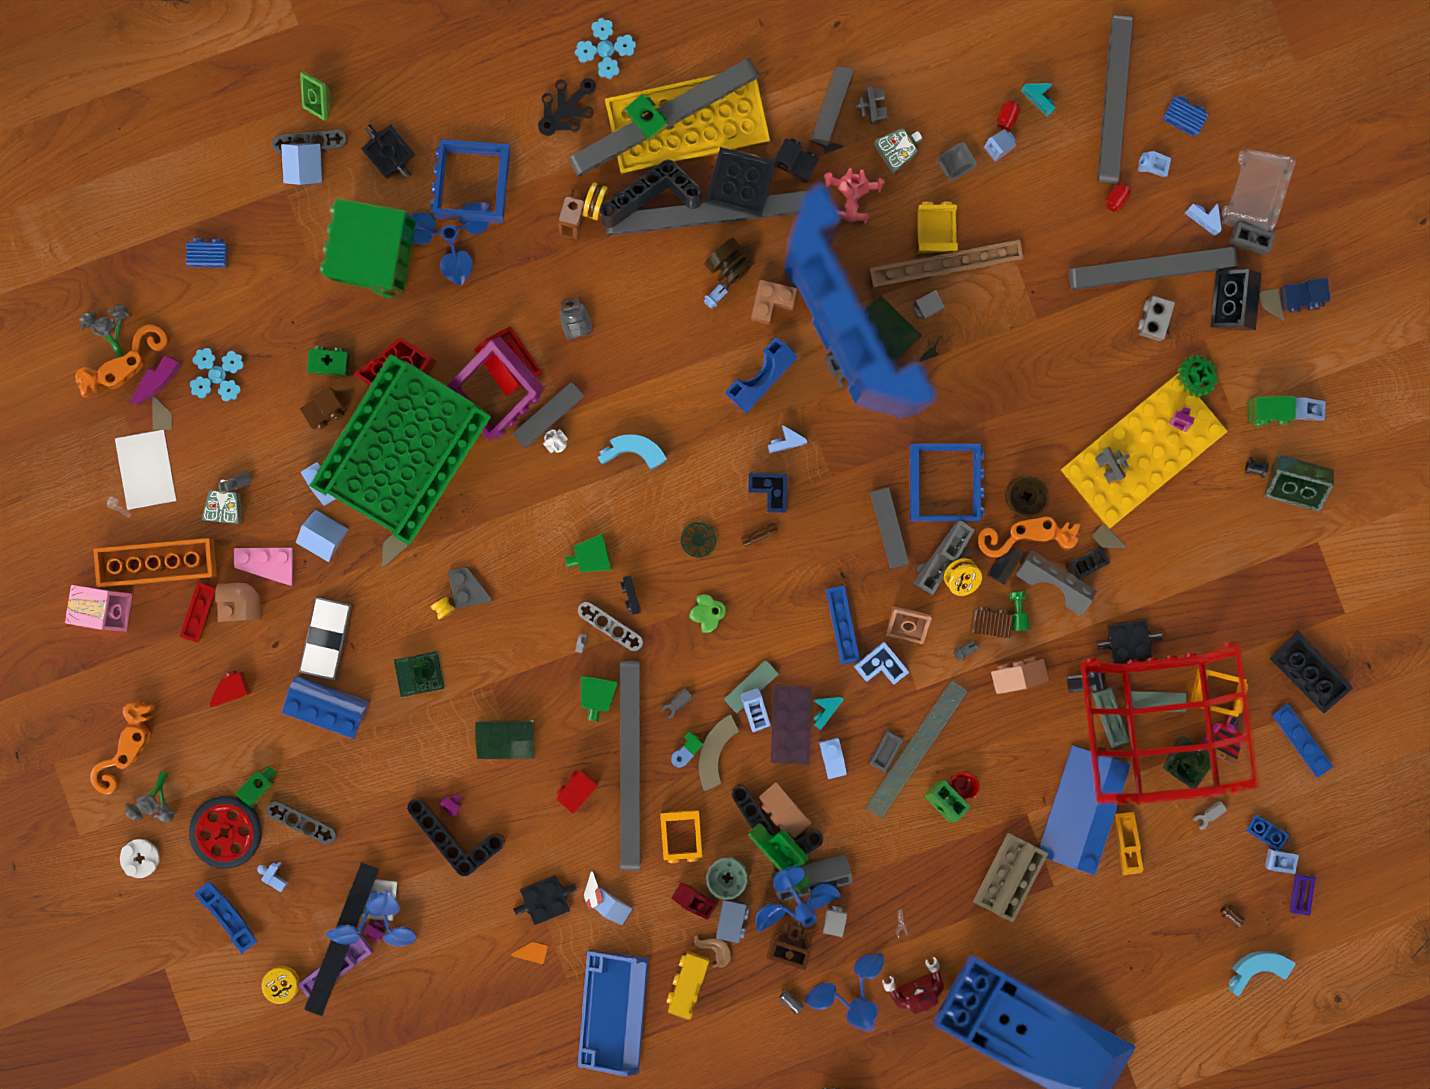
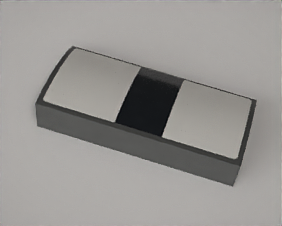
(326, 638)

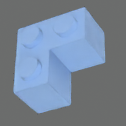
(881, 660)

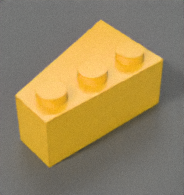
(687, 984)

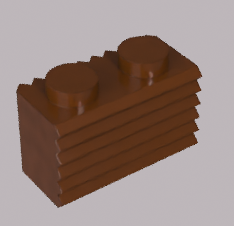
(991, 623)

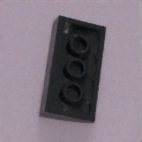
(1311, 672)

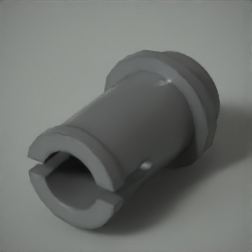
(965, 650)
(790, 1001)

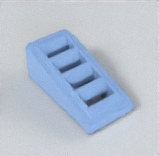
(751, 699)

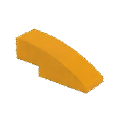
(1128, 843)

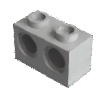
(1160, 320)

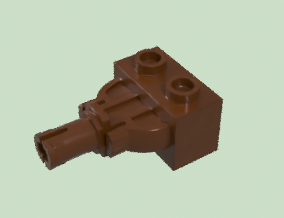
(790, 947)

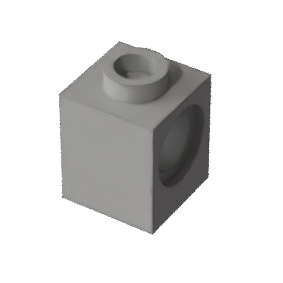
(928, 305)
(835, 921)

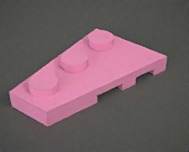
(266, 562)

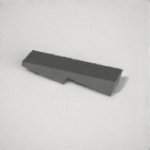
(548, 415)
(889, 528)
(946, 553)

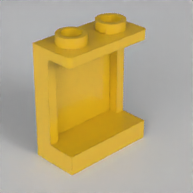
(936, 228)

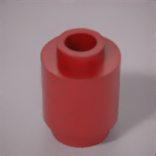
(1008, 115)
(1118, 197)

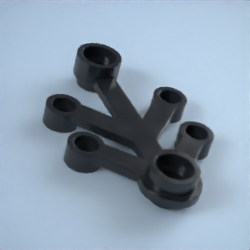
(565, 109)

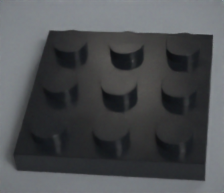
(740, 182)

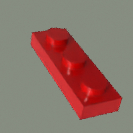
(198, 612)

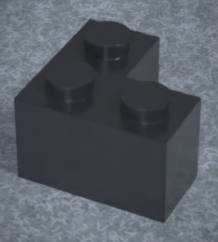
(795, 161)

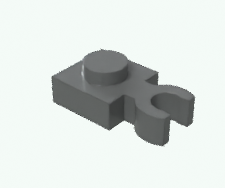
(835, 369)

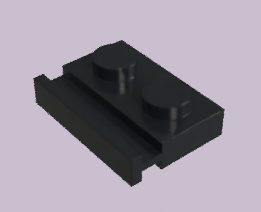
(632, 602)

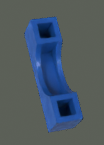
(776, 361)

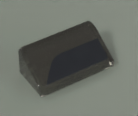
(1005, 565)

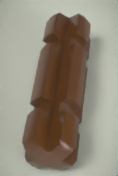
(759, 535)

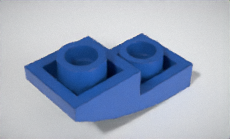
(1267, 833)

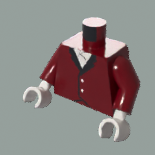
(920, 993)

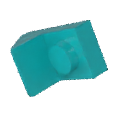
(1035, 94)
(830, 705)

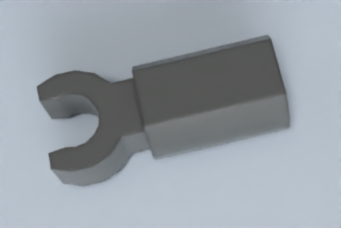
(235, 482)
(678, 702)

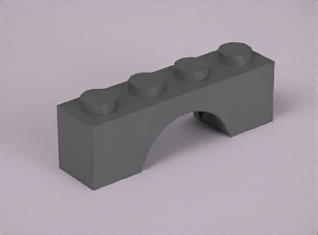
(1038, 569)

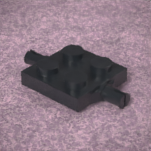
(388, 151)
(1129, 641)
(545, 899)

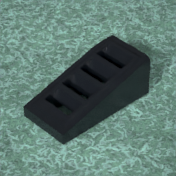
(1078, 569)

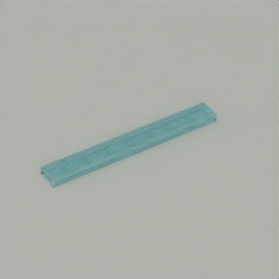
(916, 749)

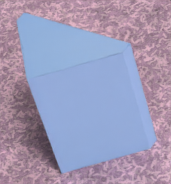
(301, 163)
(321, 535)

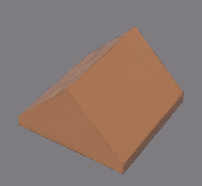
(908, 625)

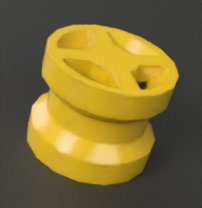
(442, 607)

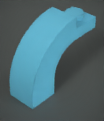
(634, 443)
(1258, 962)

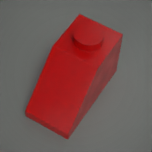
(230, 688)

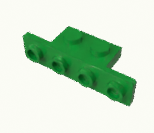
(780, 850)

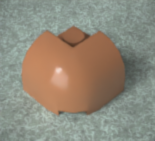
(237, 602)

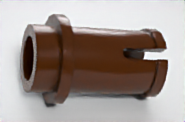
(1228, 912)

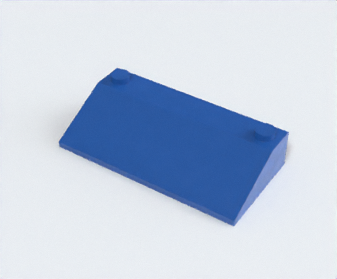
(1076, 822)
(613, 1012)

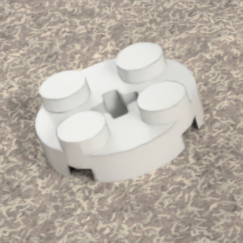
(133, 867)

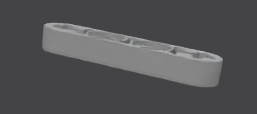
(608, 629)

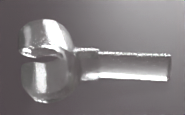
(113, 504)
(901, 924)

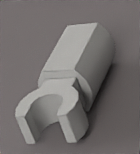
(1211, 814)

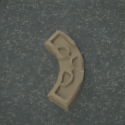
(711, 750)

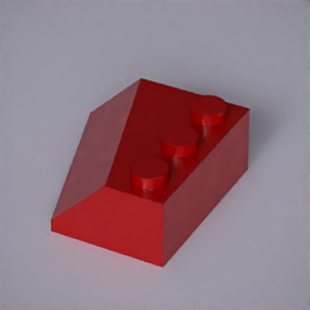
(402, 350)

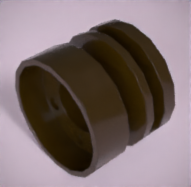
(730, 264)
(1036, 501)

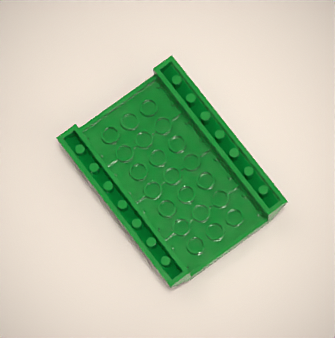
(401, 448)

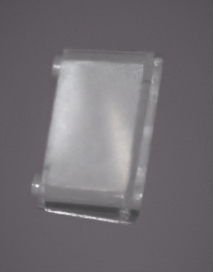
(1259, 189)

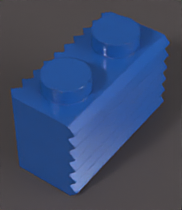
(1185, 116)
(207, 254)

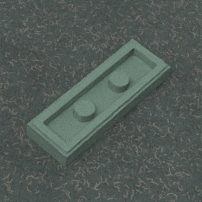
(756, 680)
(1151, 699)
(1112, 724)

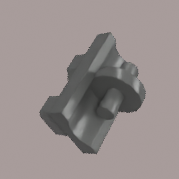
(873, 96)
(1108, 456)

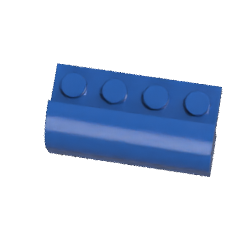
(325, 706)

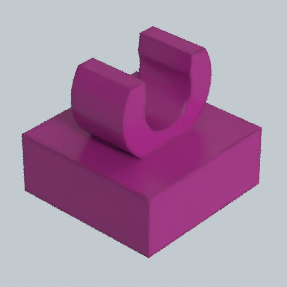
(1181, 419)
(451, 806)
(374, 932)

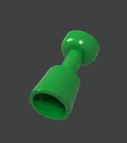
(1020, 619)

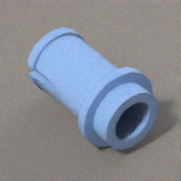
(714, 297)

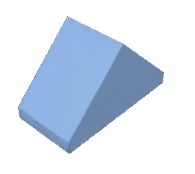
(613, 908)

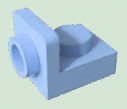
(1154, 163)

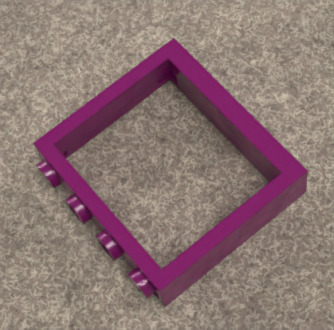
(519, 370)

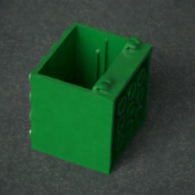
(368, 246)

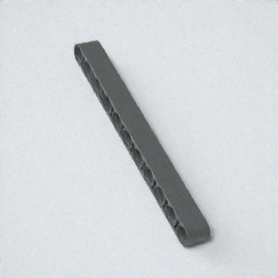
(674, 110)
(705, 214)
(630, 765)

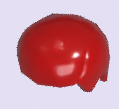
(965, 784)

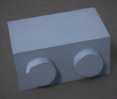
(731, 920)

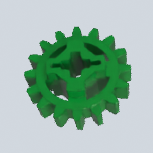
(1196, 376)

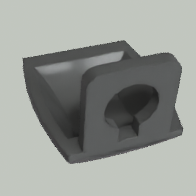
(956, 161)
(575, 319)

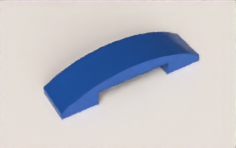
(227, 916)

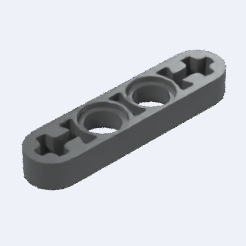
(310, 137)
(302, 820)

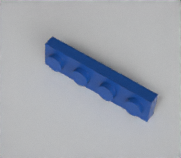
(842, 625)
(1302, 740)

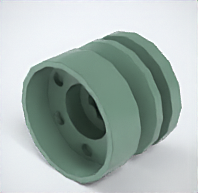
(718, 884)

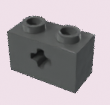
(1252, 238)

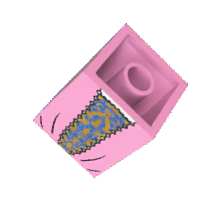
(98, 608)

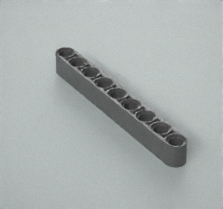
(1114, 99)
(1153, 268)

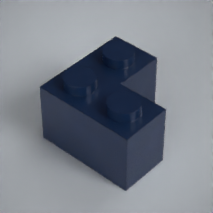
(1308, 295)
(774, 486)

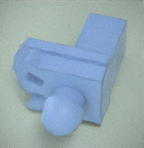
(270, 876)

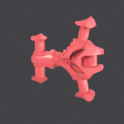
(853, 187)

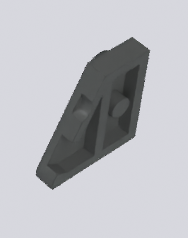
(466, 588)

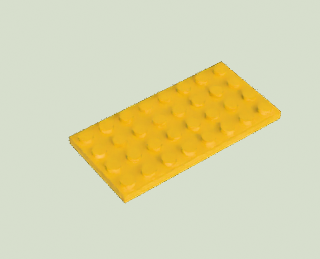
(729, 123)
(1154, 450)

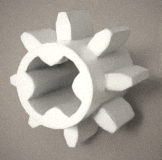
(555, 441)

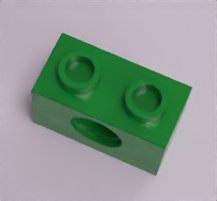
(650, 128)

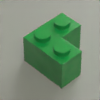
(1267, 409)

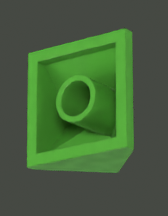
(315, 96)

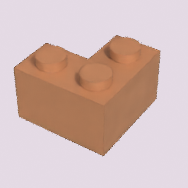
(771, 295)
(1019, 675)
(784, 810)

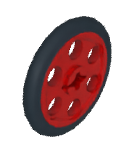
(201, 821)

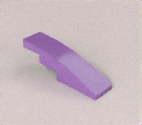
(356, 953)

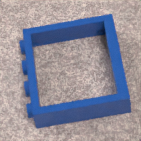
(477, 148)
(978, 474)

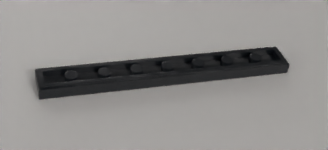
(337, 952)

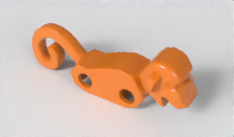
(120, 367)
(1034, 532)
(129, 745)

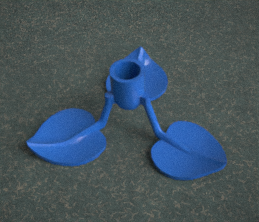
(456, 265)
(379, 904)
(805, 913)
(860, 1011)

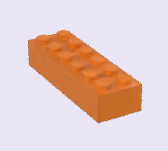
(155, 562)

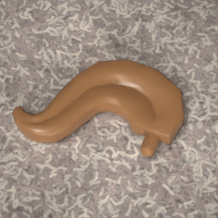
(722, 951)

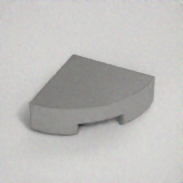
(581, 643)

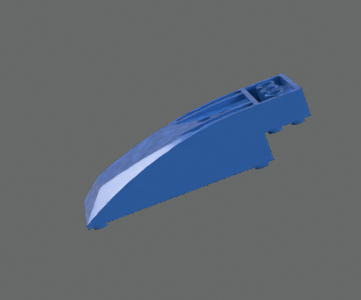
(1059, 1044)

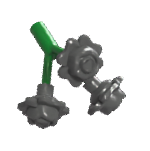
(104, 325)
(148, 805)

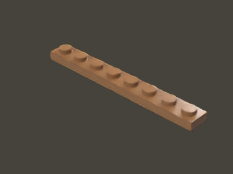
(946, 263)

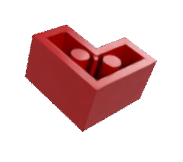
(577, 791)

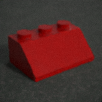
(499, 371)

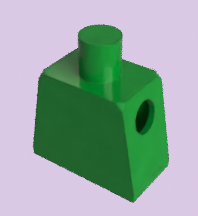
(590, 556)
(596, 695)
(250, 793)

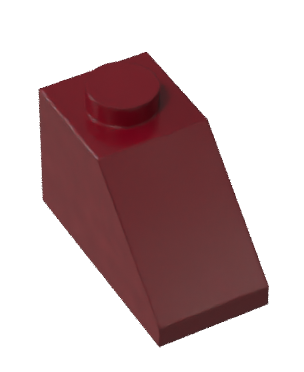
(694, 901)

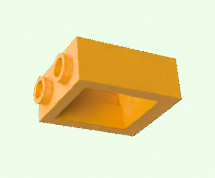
(1197, 693)
(681, 815)

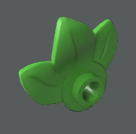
(704, 613)

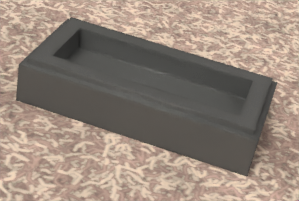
(886, 751)

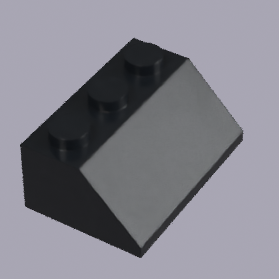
(1236, 299)

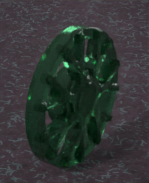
(698, 540)

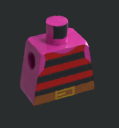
(1221, 732)

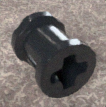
(1256, 467)

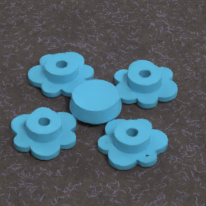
(605, 48)
(216, 374)

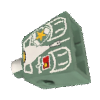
(898, 148)
(223, 507)

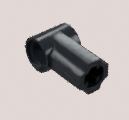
(1096, 680)

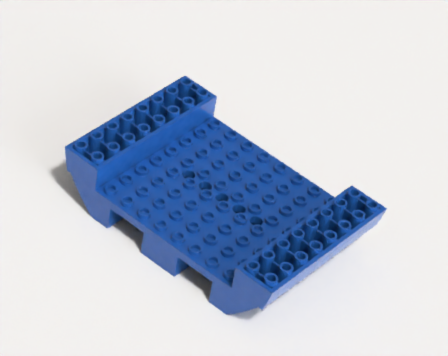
(842, 322)

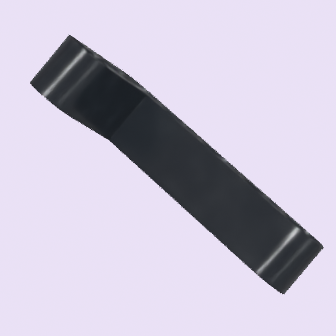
(650, 186)
(760, 817)
(451, 841)

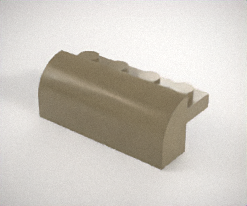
(1010, 877)

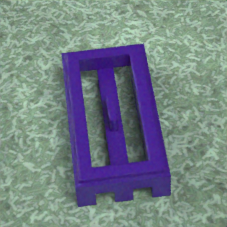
(1297, 877)

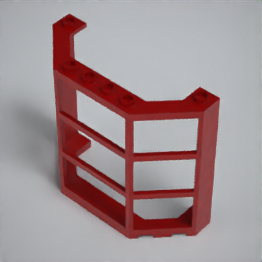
(1228, 650)

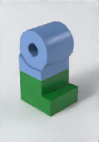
(689, 749)

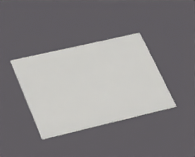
(145, 469)

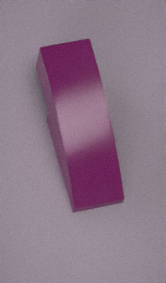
(156, 380)

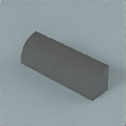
(831, 105)
(830, 870)

